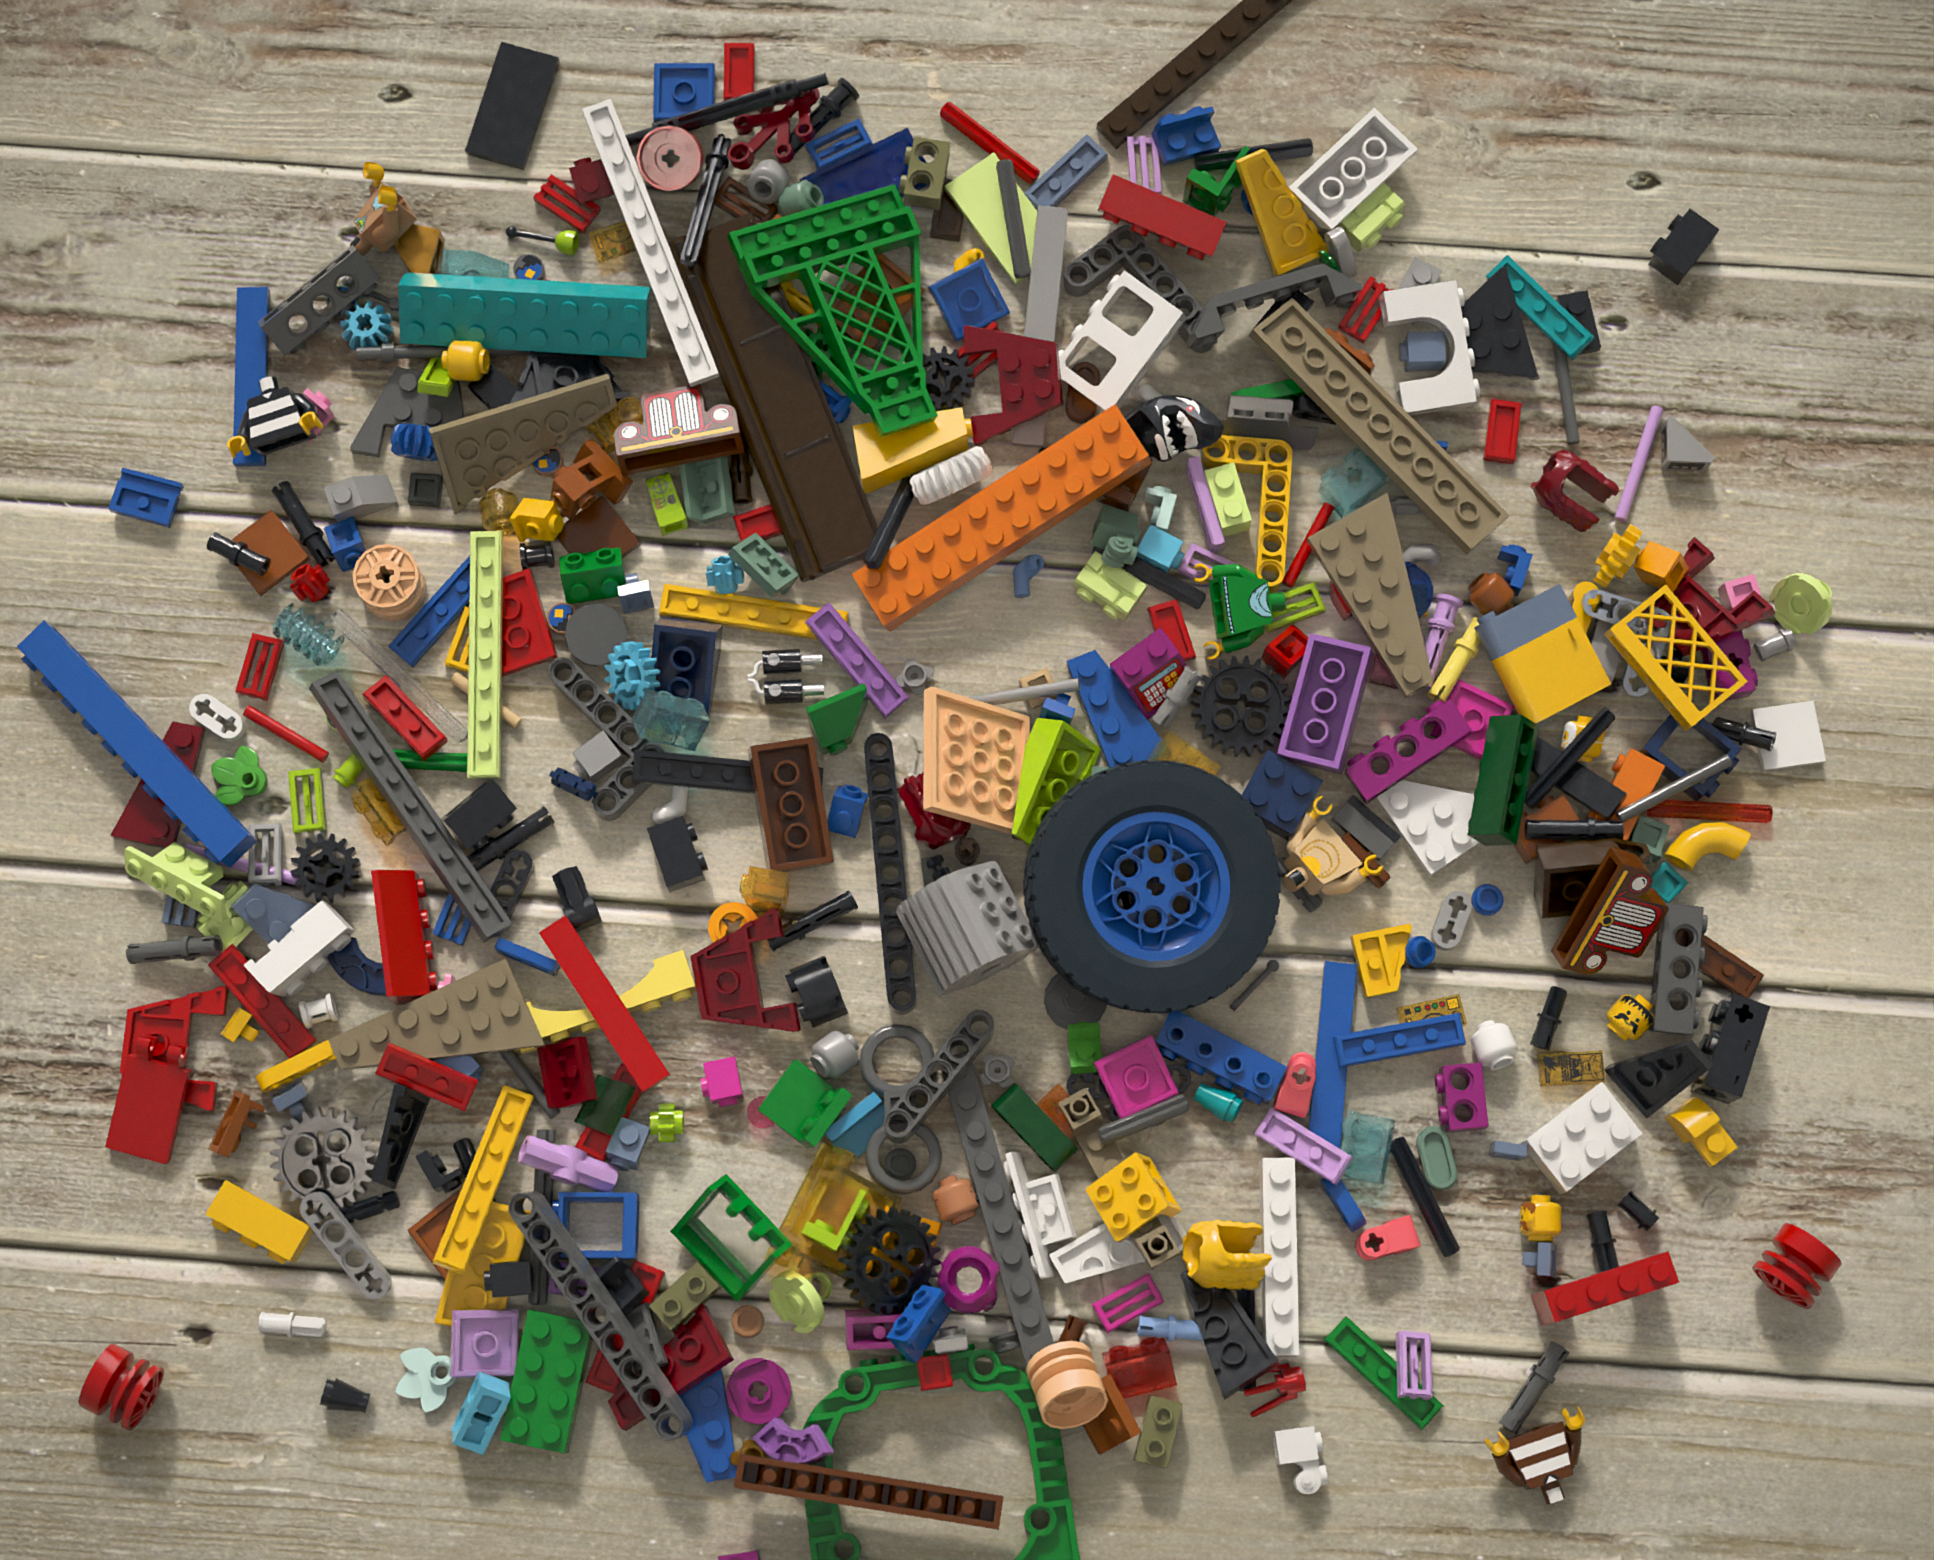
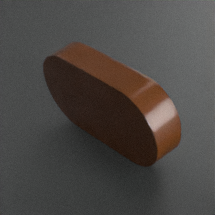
(1078, 407)

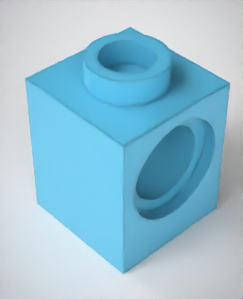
(1160, 549)

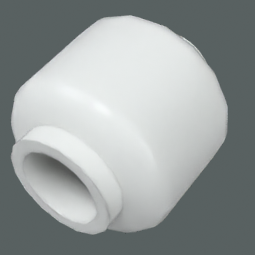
(1494, 1045)

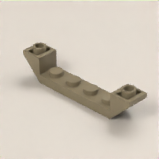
(1084, 1121)

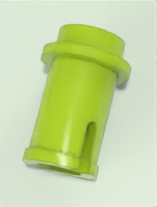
(348, 772)

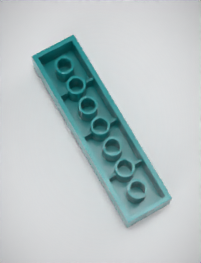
(525, 314)

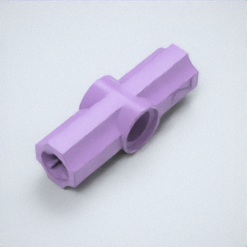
(568, 1164)

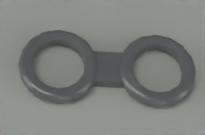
(891, 1095)

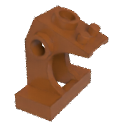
(574, 491)

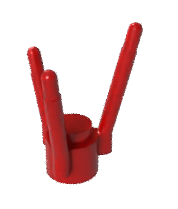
(1288, 1381)

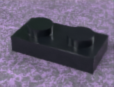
(1580, 308)

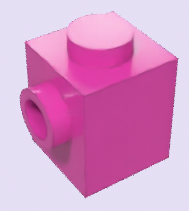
(722, 1082)

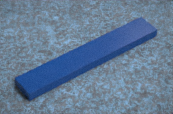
(250, 359)
(1330, 1080)

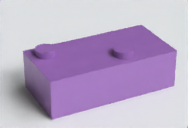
(1325, 703)

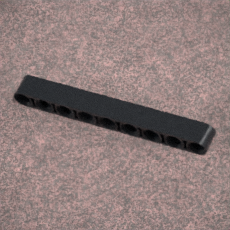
(884, 858)

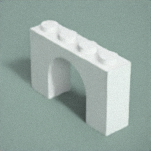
(1441, 307)

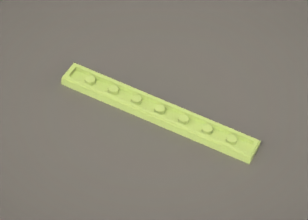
(485, 655)

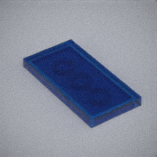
(866, 169)

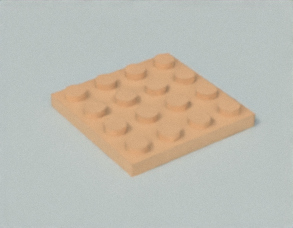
(972, 759)

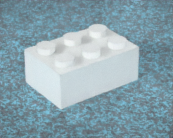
(1581, 1138)

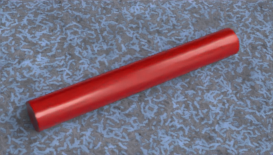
(1305, 550)
(286, 734)

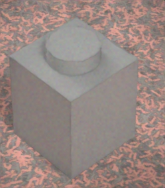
(597, 757)

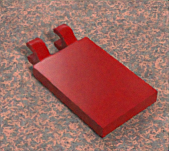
(149, 1102)

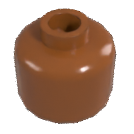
(1491, 593)

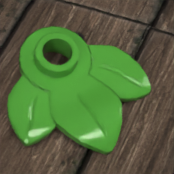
(234, 776)

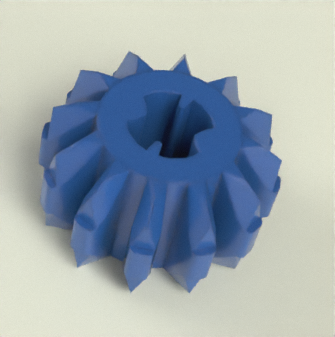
(413, 442)

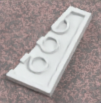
(1100, 1253)

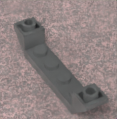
(1333, 286)

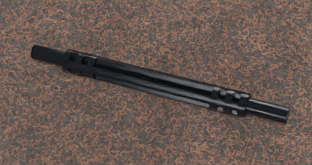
(735, 106)

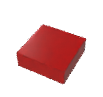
(934, 1372)

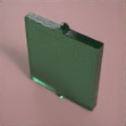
(608, 1109)

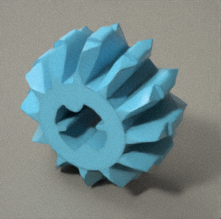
(362, 317)

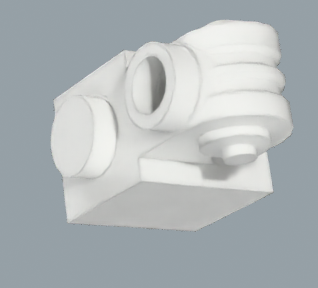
(1301, 1448)

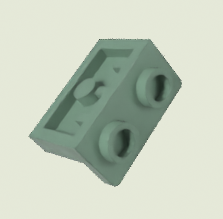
(764, 565)

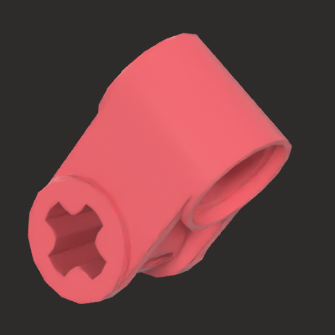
(1296, 1089)
(1393, 1238)

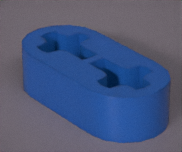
(1344, 1204)

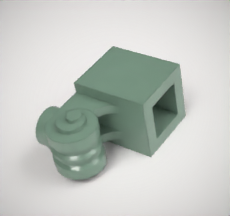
(1116, 534)

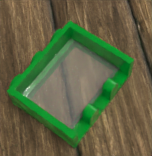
(731, 1237)

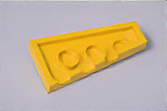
(1281, 221)

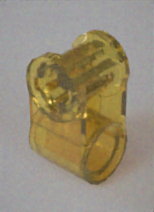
(612, 420)

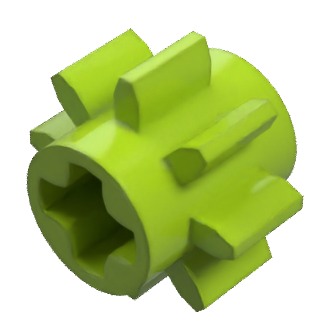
(667, 1122)

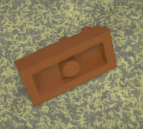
(228, 1132)

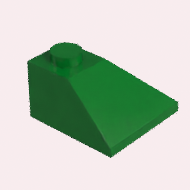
(837, 719)

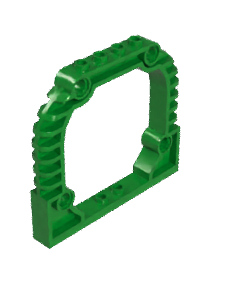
(1053, 1542)

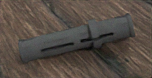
(185, 948)
(1537, 1382)

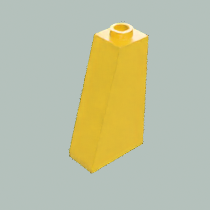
(910, 450)

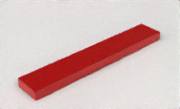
(604, 1004)

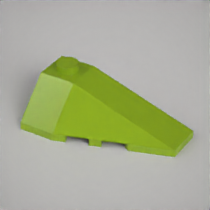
(1052, 764)

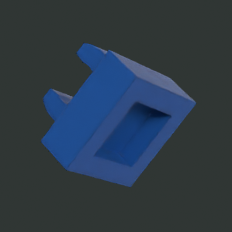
(1058, 709)

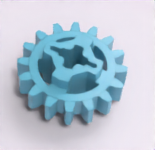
(632, 674)

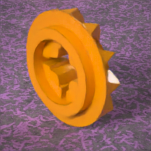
(731, 912)

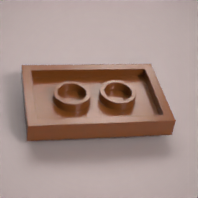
(895, 278)

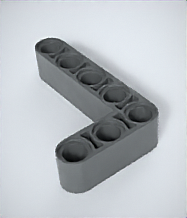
(1129, 259)
(615, 731)

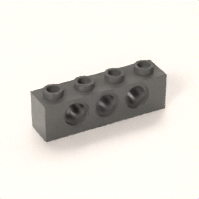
(324, 283)
(1665, 982)

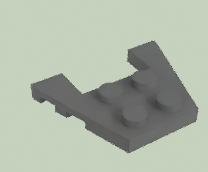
(403, 404)

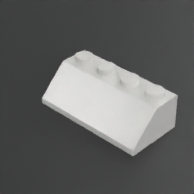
(1352, 170)

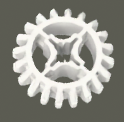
(951, 475)

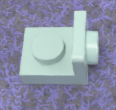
(1167, 500)

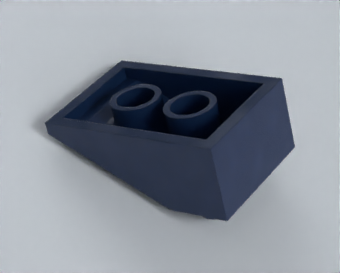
(687, 658)

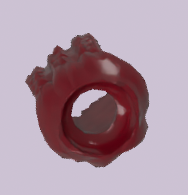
(1550, 486)
(931, 828)

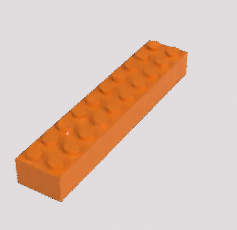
(1003, 517)

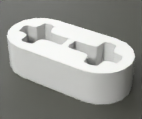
(221, 712)

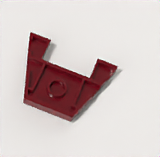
(1026, 376)
(1705, 609)
(730, 982)

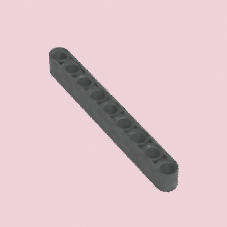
(614, 1321)

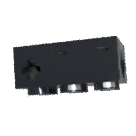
(1730, 1047)

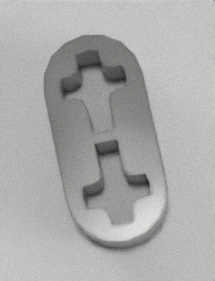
(1341, 251)
(1444, 918)

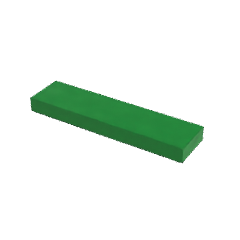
(1379, 1370)

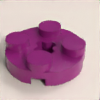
(741, 1383)

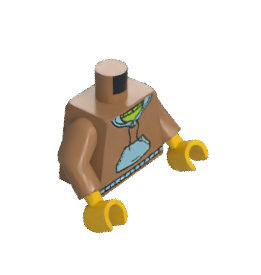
(383, 216)

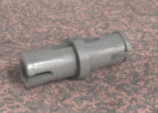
(1177, 697)

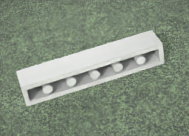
(1279, 1240)

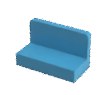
(857, 1125)

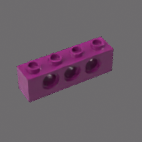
(1371, 785)

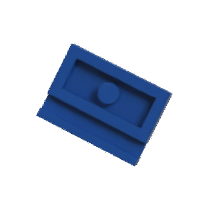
(146, 497)

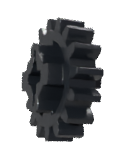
(951, 374)
(323, 880)

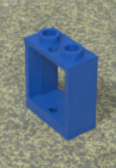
(630, 1221)

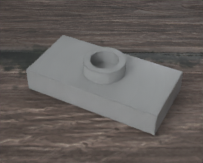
(950, 1340)

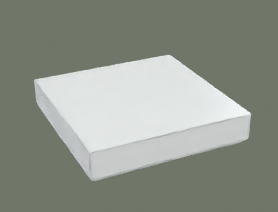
(1797, 737)

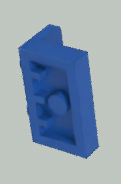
(1185, 135)
(919, 1322)

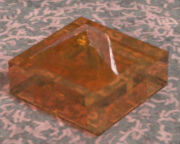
(1050, 1106)

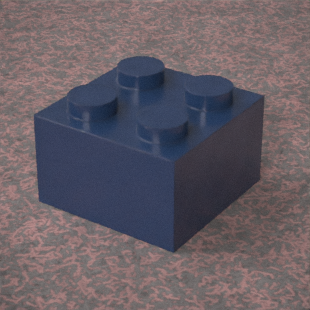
(1280, 793)

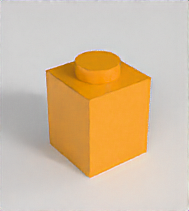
(1660, 566)

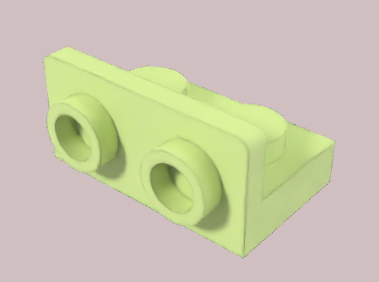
(232, 929)

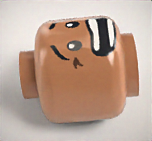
(955, 1200)

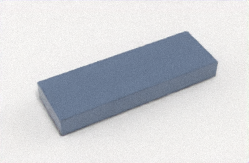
(1067, 173)

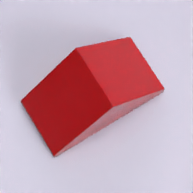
(1285, 651)

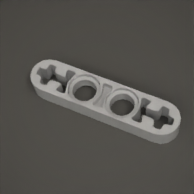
(340, 1249)

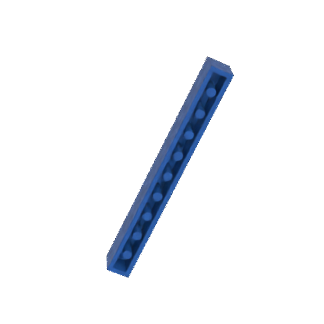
(137, 744)

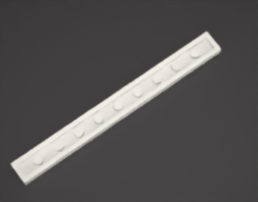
(650, 243)

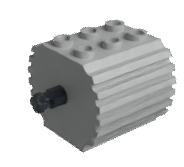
(966, 925)

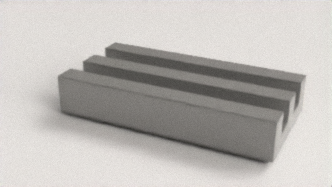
(265, 878)

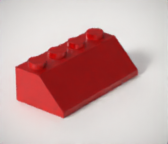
(1162, 217)
(403, 935)

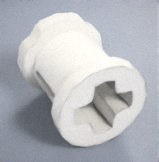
(318, 1010)

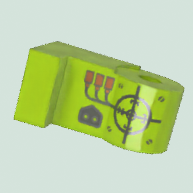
(666, 504)

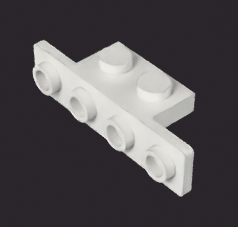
(1043, 1212)

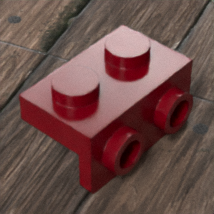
(590, 180)
(567, 1073)

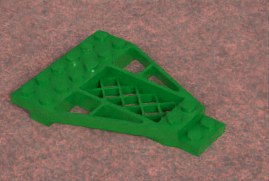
(836, 236)

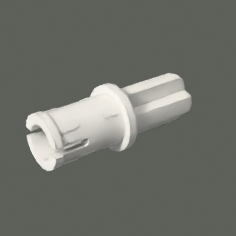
(291, 1325)

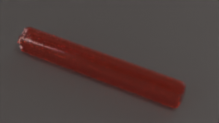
(1712, 811)

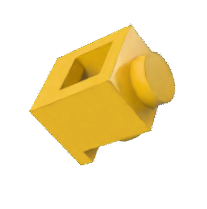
(537, 520)

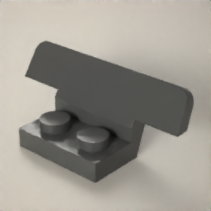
(1266, 419)

